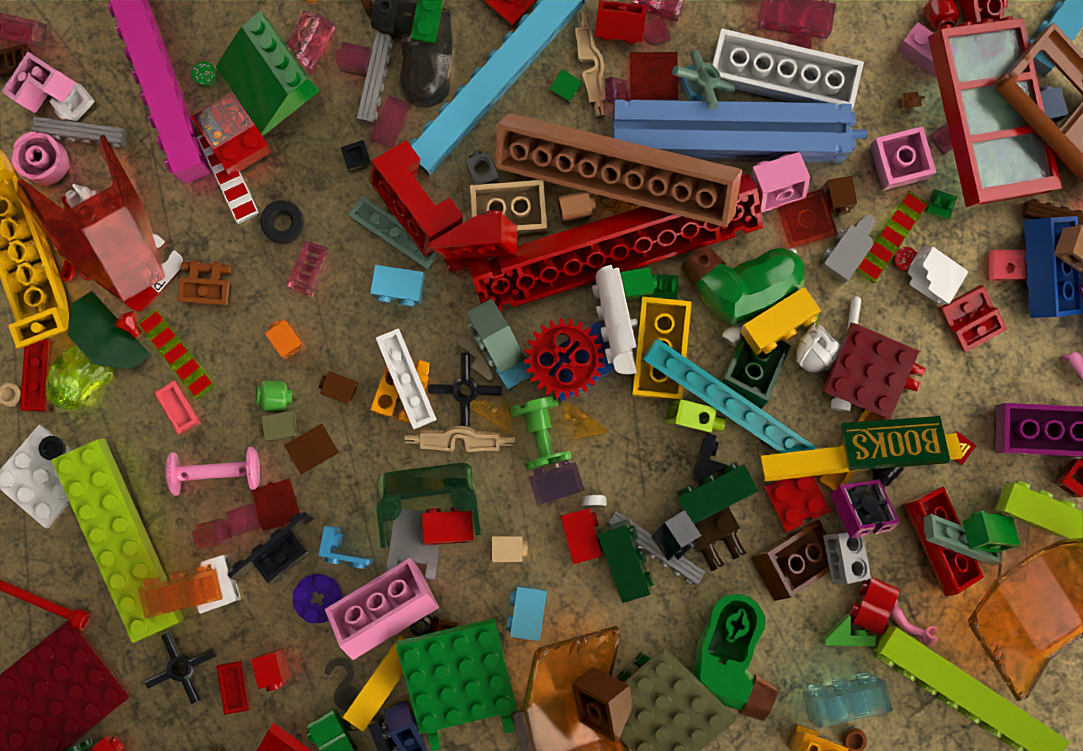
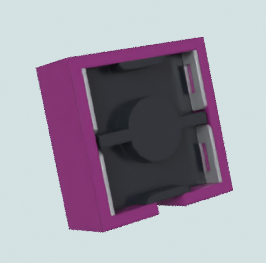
(864, 508)

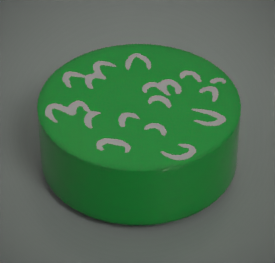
(204, 74)

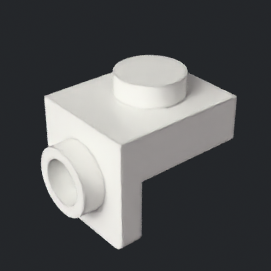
(74, 105)

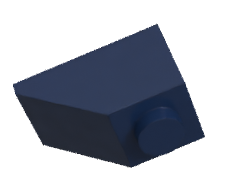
(404, 728)

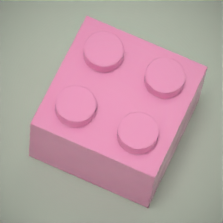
(902, 158)
(780, 181)

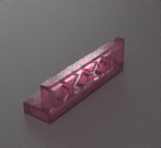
(311, 38)

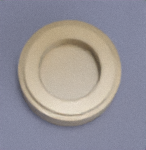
(10, 394)

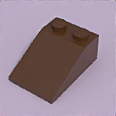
(793, 561)

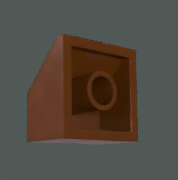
(602, 702)

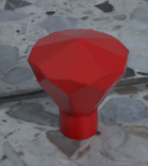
(128, 323)

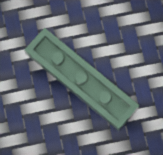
(389, 230)
(954, 538)

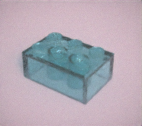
(846, 700)

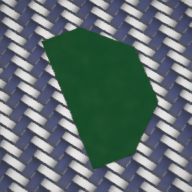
(99, 339)

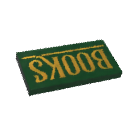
(895, 443)

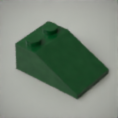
(754, 374)

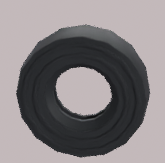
(276, 208)

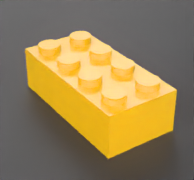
(670, 324)

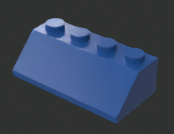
(1049, 279)

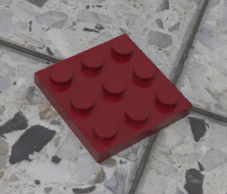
(870, 370)

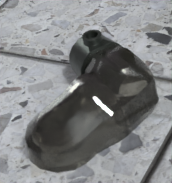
(425, 66)

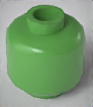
(273, 396)

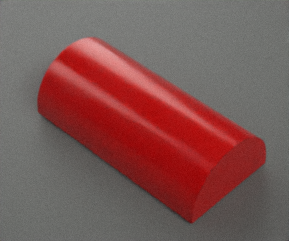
(953, 570)

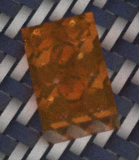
(180, 591)

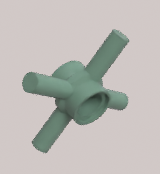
(703, 79)

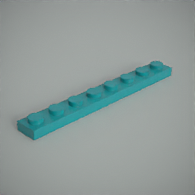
(724, 399)

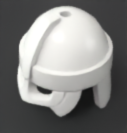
(816, 350)

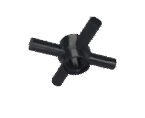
(466, 380)
(171, 671)

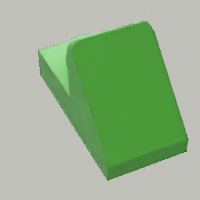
(841, 635)

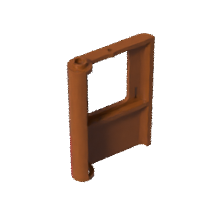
(1065, 55)

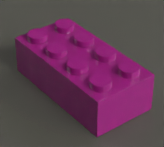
(1039, 430)

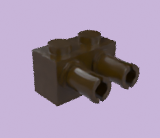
(714, 528)

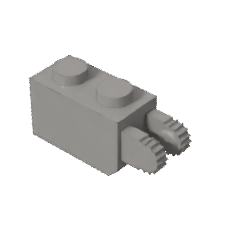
(849, 250)

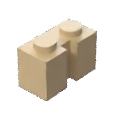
(509, 548)

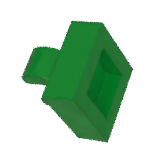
(940, 204)
(666, 287)

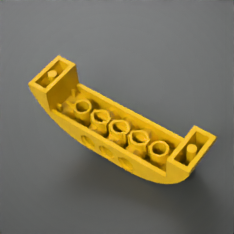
(28, 268)

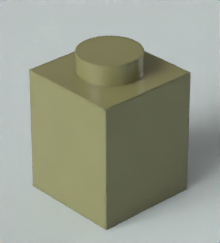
(278, 426)

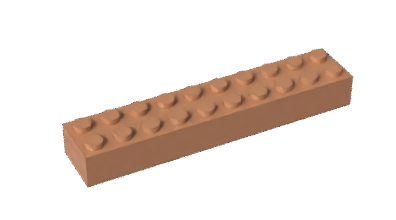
(618, 169)

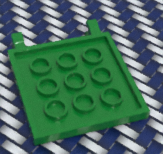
(457, 678)

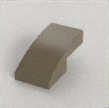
(479, 364)

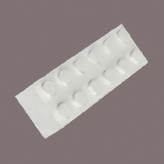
(785, 70)

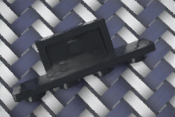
(277, 554)

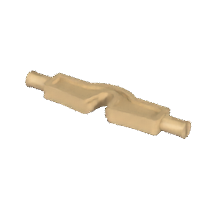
(589, 53)
(446, 439)

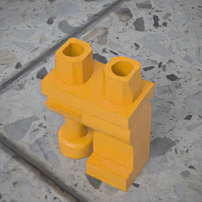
(388, 396)
(807, 740)

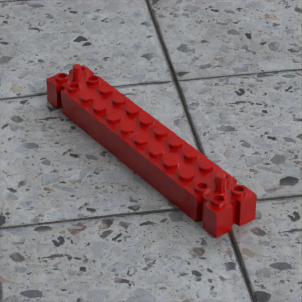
(619, 240)

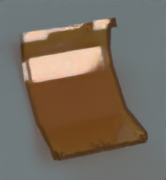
(1032, 614)
(550, 695)

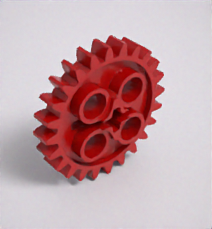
(546, 344)

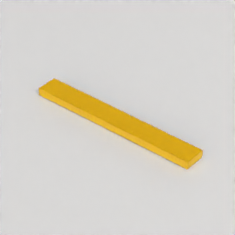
(823, 461)

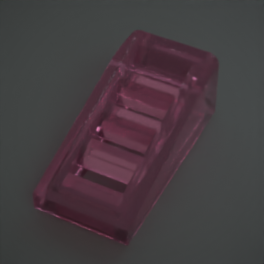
(307, 288)

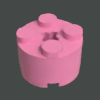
(27, 160)

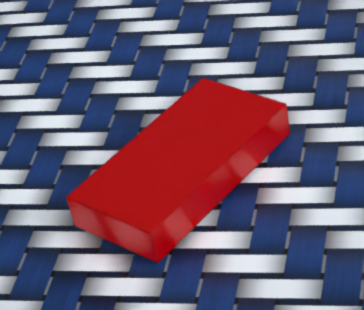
(233, 687)

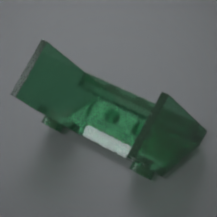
(427, 481)

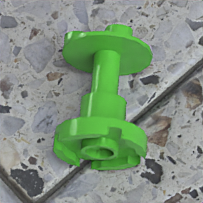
(538, 423)

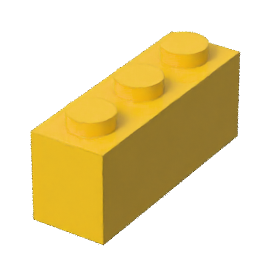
(781, 321)

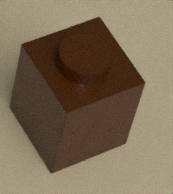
(840, 194)
(338, 387)

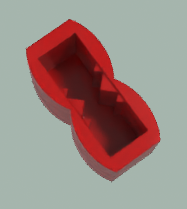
(873, 605)

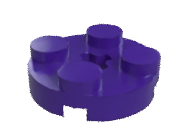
(303, 594)

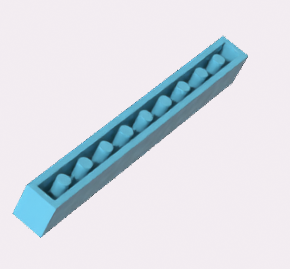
(492, 80)

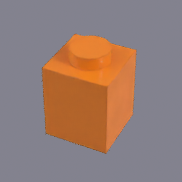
(284, 338)

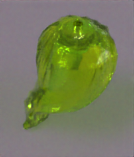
(75, 379)

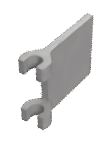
(407, 543)

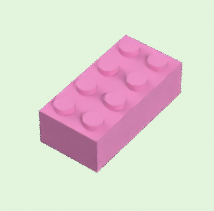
(381, 608)

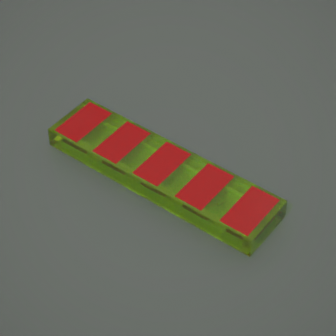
(892, 236)
(176, 354)

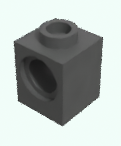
(479, 158)

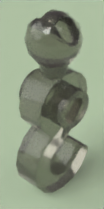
(345, 692)

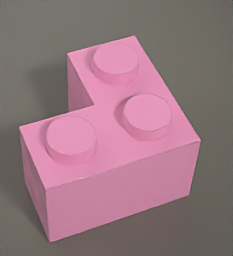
(36, 80)

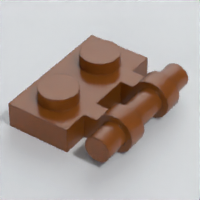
(204, 291)

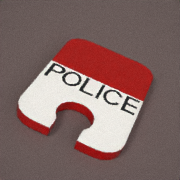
(171, 269)

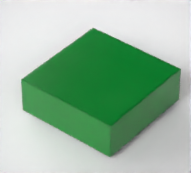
(565, 86)

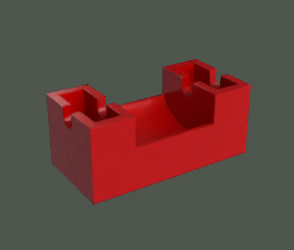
(395, 181)

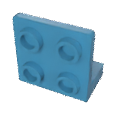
(331, 541)

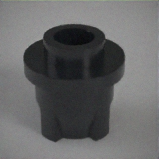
(417, 631)

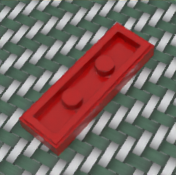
(34, 376)

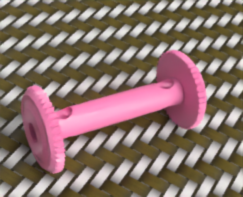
(175, 475)

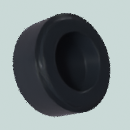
(52, 447)

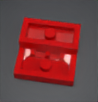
(973, 318)

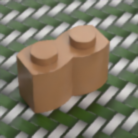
(576, 206)

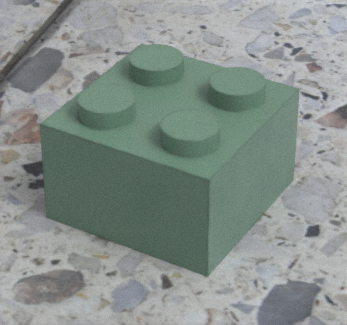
(494, 336)

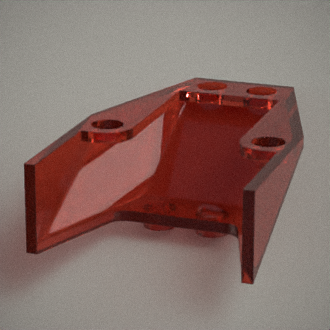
(103, 235)

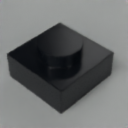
(356, 155)

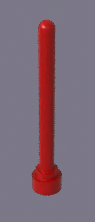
(77, 618)

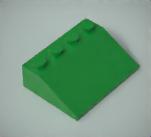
(265, 73)

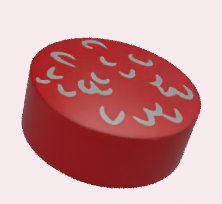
(904, 258)

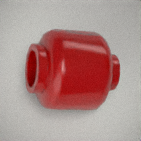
(941, 13)

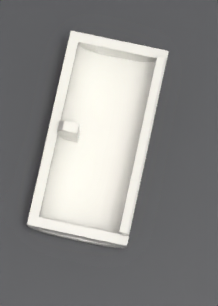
(617, 319)

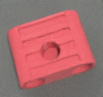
(1007, 265)

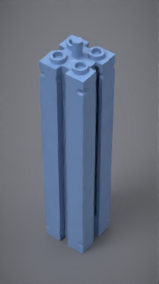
(740, 129)

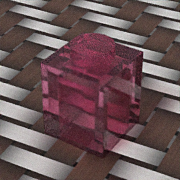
(353, 59)
(243, 519)

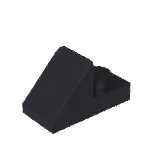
(704, 465)

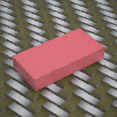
(177, 407)

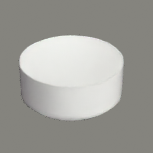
(594, 501)

